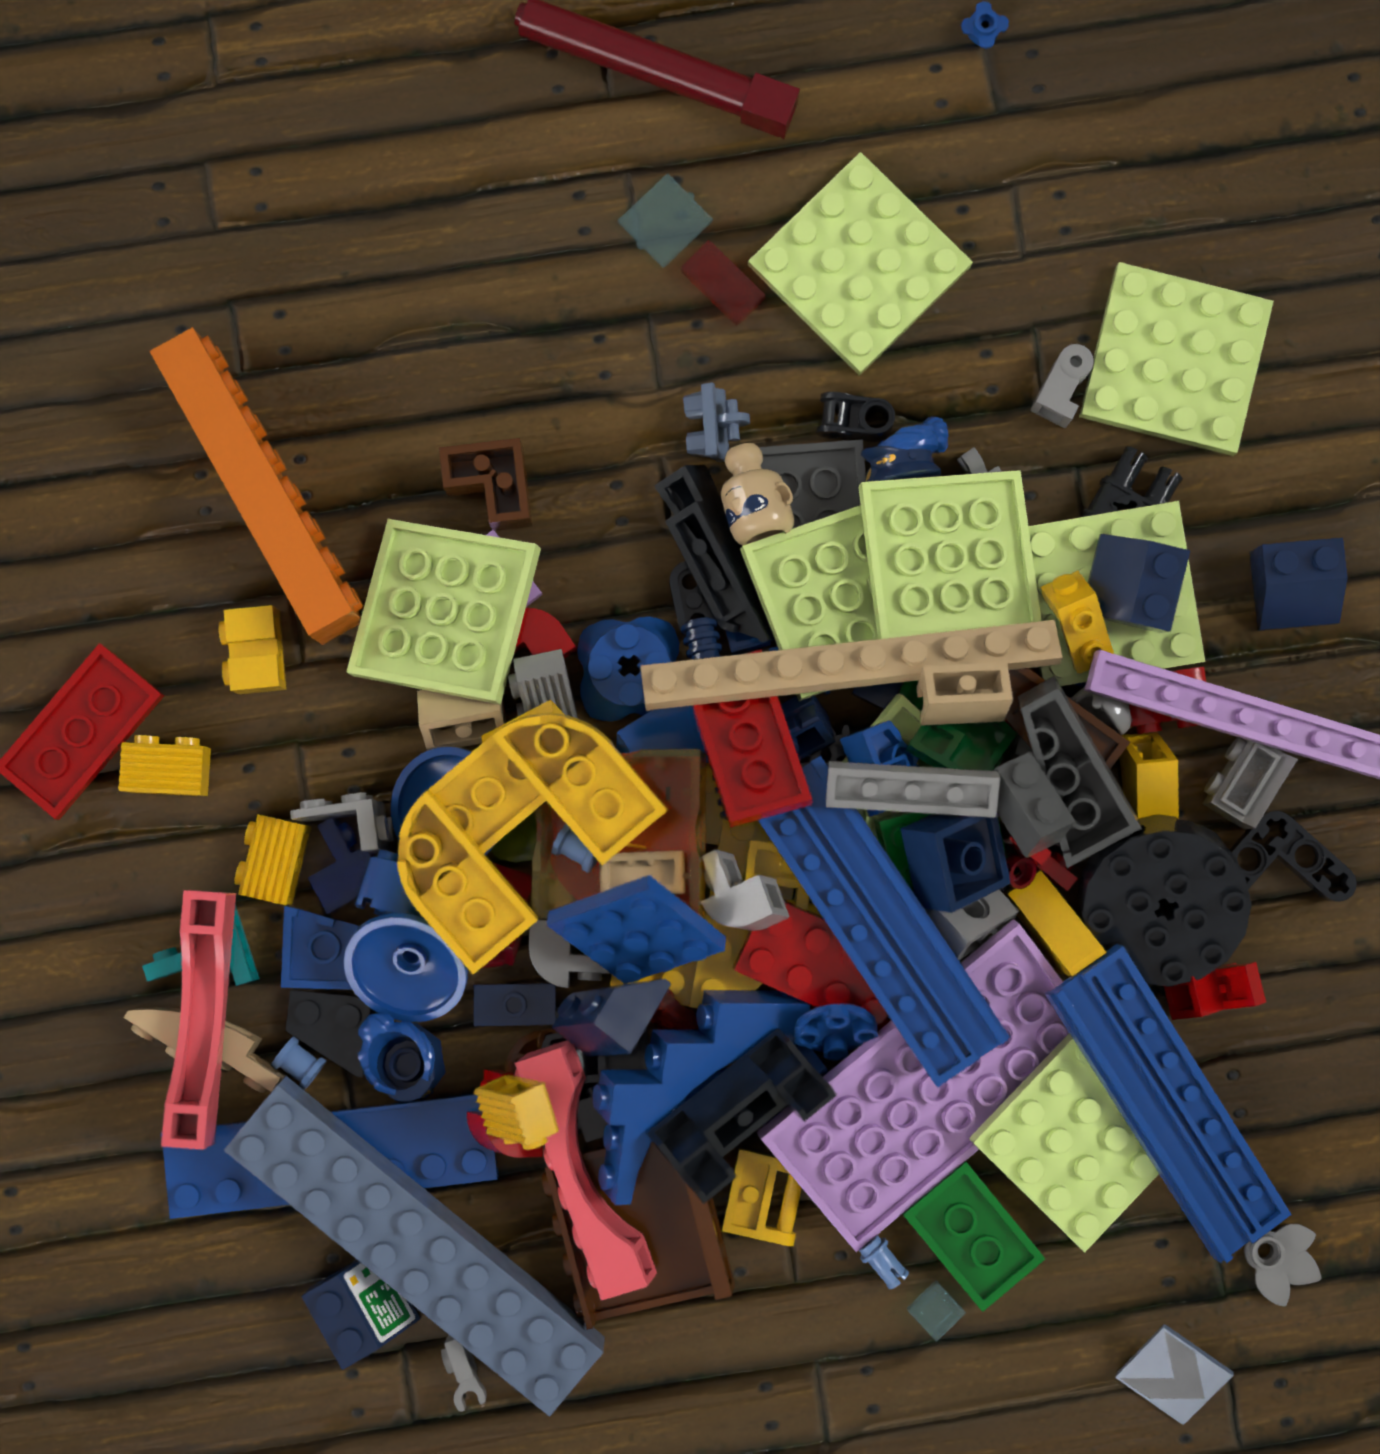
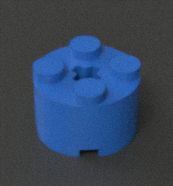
(383, 887)

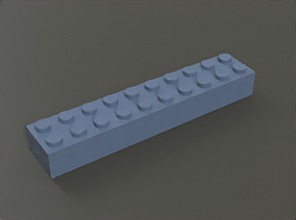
(417, 1245)

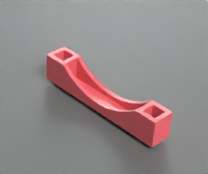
(196, 1072)
(613, 1249)

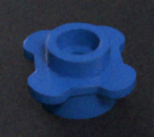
(984, 36)

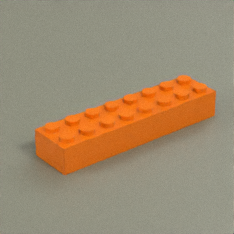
(255, 483)

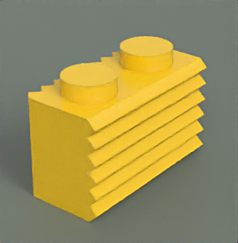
(164, 767)
(272, 859)
(517, 1111)

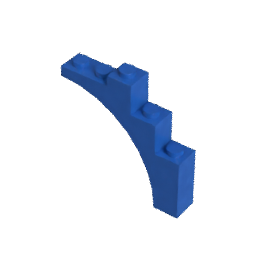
(676, 1064)

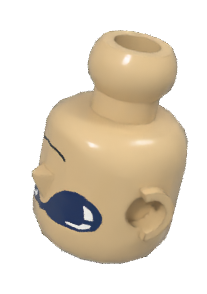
(754, 497)

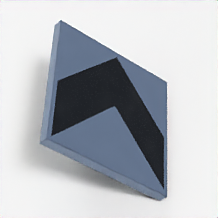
(1174, 1374)

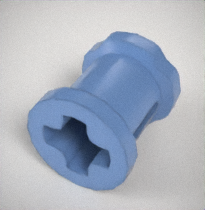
(572, 847)
(298, 1063)

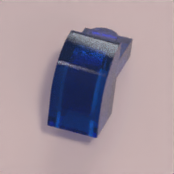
(341, 881)

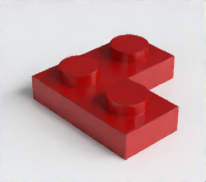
(1052, 866)

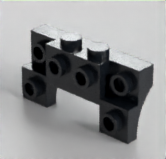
(736, 1106)

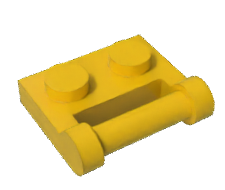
(751, 1198)

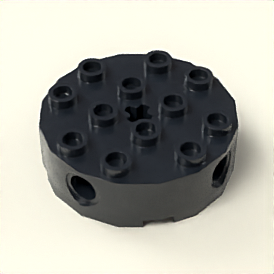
(1203, 891)

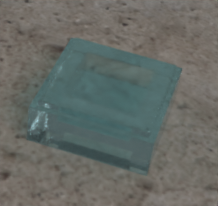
(936, 1310)

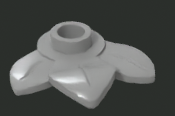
(1285, 1263)

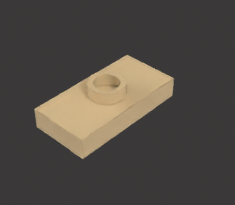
(663, 866)

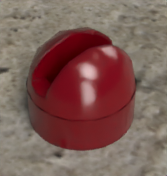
(1024, 866)

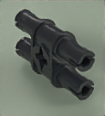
(1117, 491)

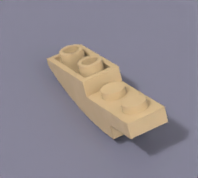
(237, 1045)

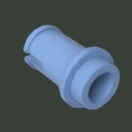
(883, 1261)

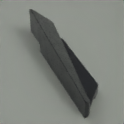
(712, 552)

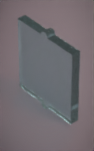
(665, 220)

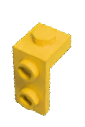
(1079, 618)

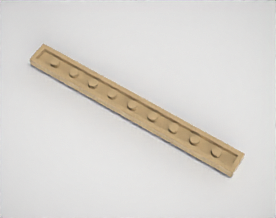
(844, 664)

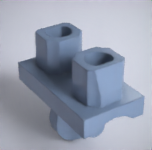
(720, 422)

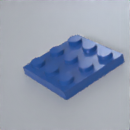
(636, 930)

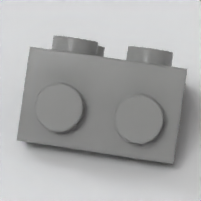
(373, 825)

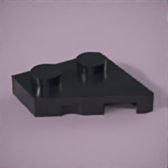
(329, 1025)

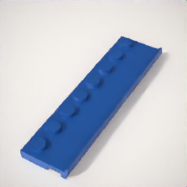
(885, 932)
(1168, 1103)
(420, 1137)

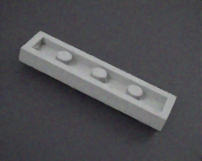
(912, 789)

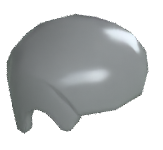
(1109, 711)

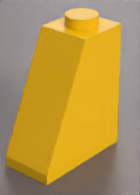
(1150, 775)
(1055, 926)

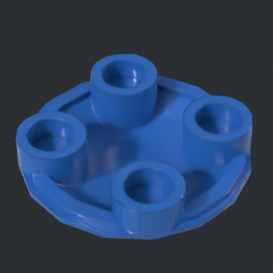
(835, 1029)

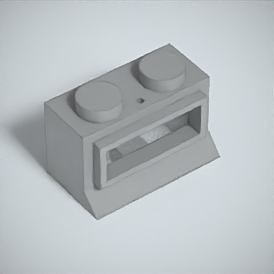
(1247, 782)

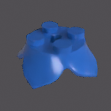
(601, 649)

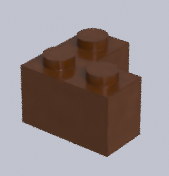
(494, 469)

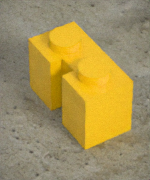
(254, 650)

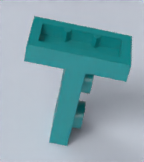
(241, 963)

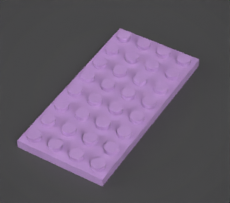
(890, 1126)

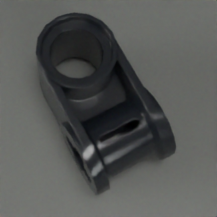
(852, 416)

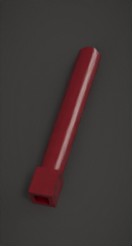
(757, 100)

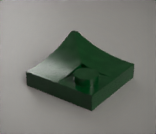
(962, 745)

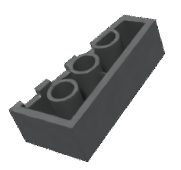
(1076, 773)

